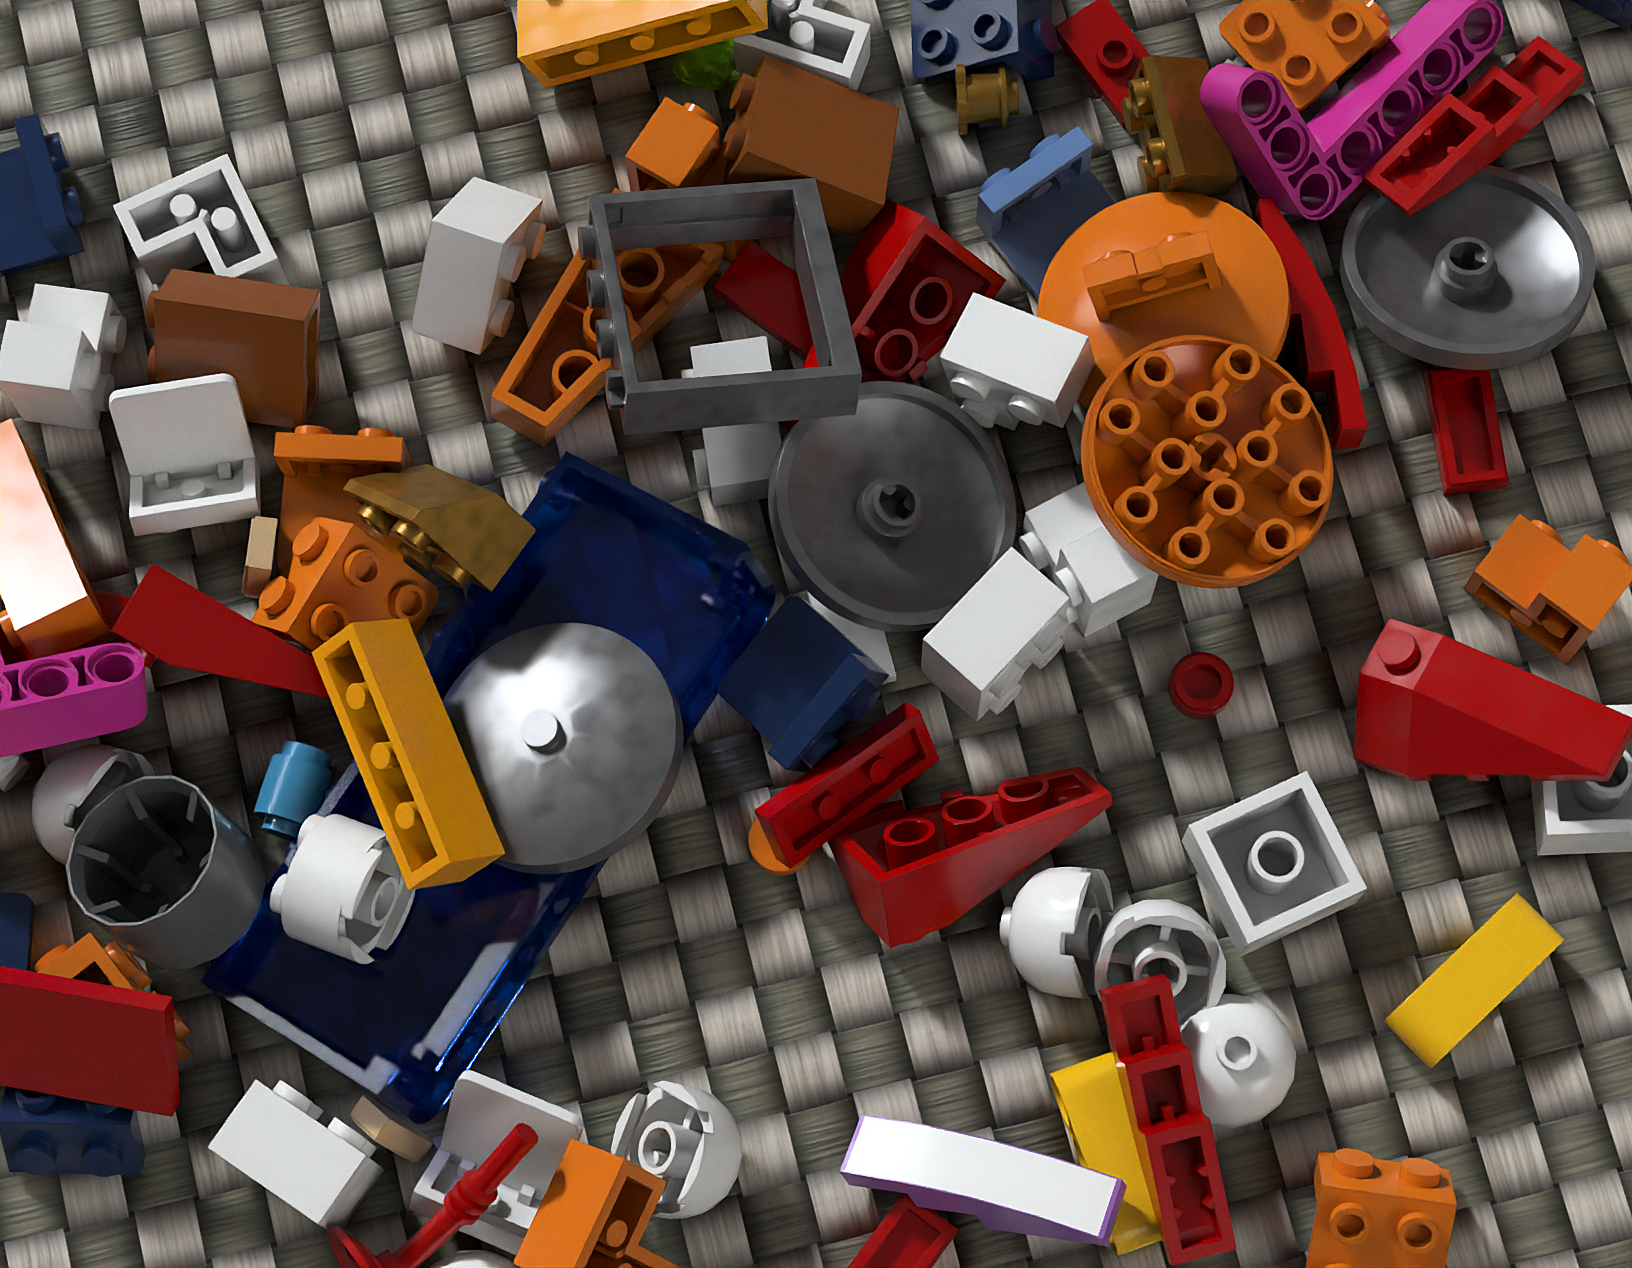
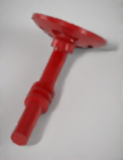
(461, 1207)

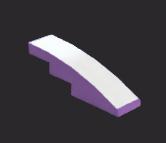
(985, 1178)

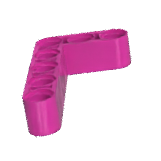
(1321, 162)
(71, 697)

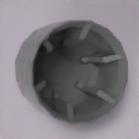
(166, 872)

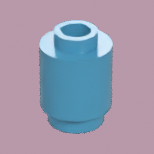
(293, 788)

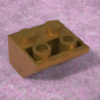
(1174, 131)
(443, 522)

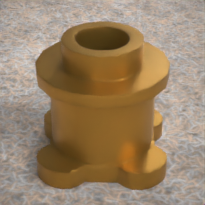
(984, 98)

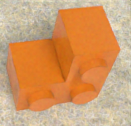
(679, 151)
(1548, 589)
(593, 1214)

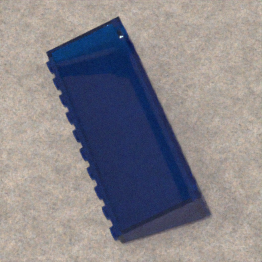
(470, 945)

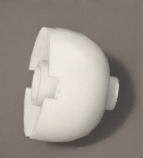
(74, 786)
(1056, 929)
(1165, 940)
(1239, 1059)
(684, 1141)

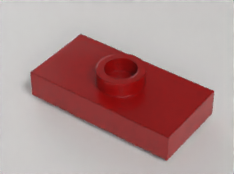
(1103, 51)

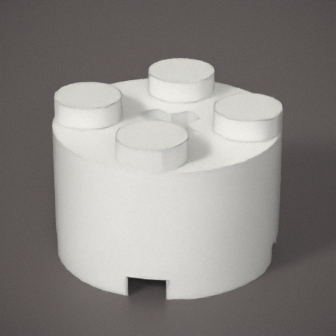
(342, 889)

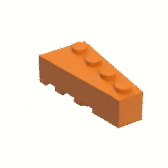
(559, 358)

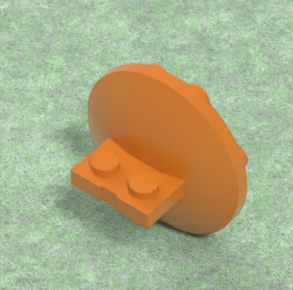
(1163, 272)
(1207, 461)

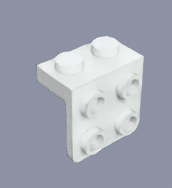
(187, 454)
(476, 1123)

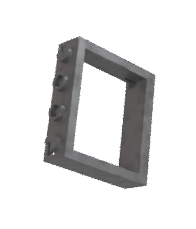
(709, 216)

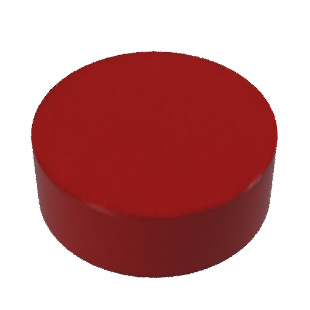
(1201, 685)

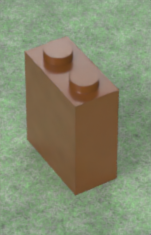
(807, 128)
(244, 329)

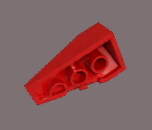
(906, 294)
(197, 633)
(1458, 711)
(941, 860)

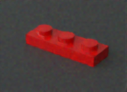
(847, 785)

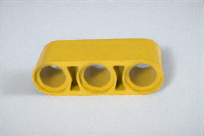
(1474, 980)
(1104, 1142)

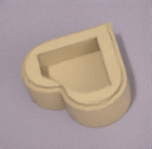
(259, 556)
(390, 1130)

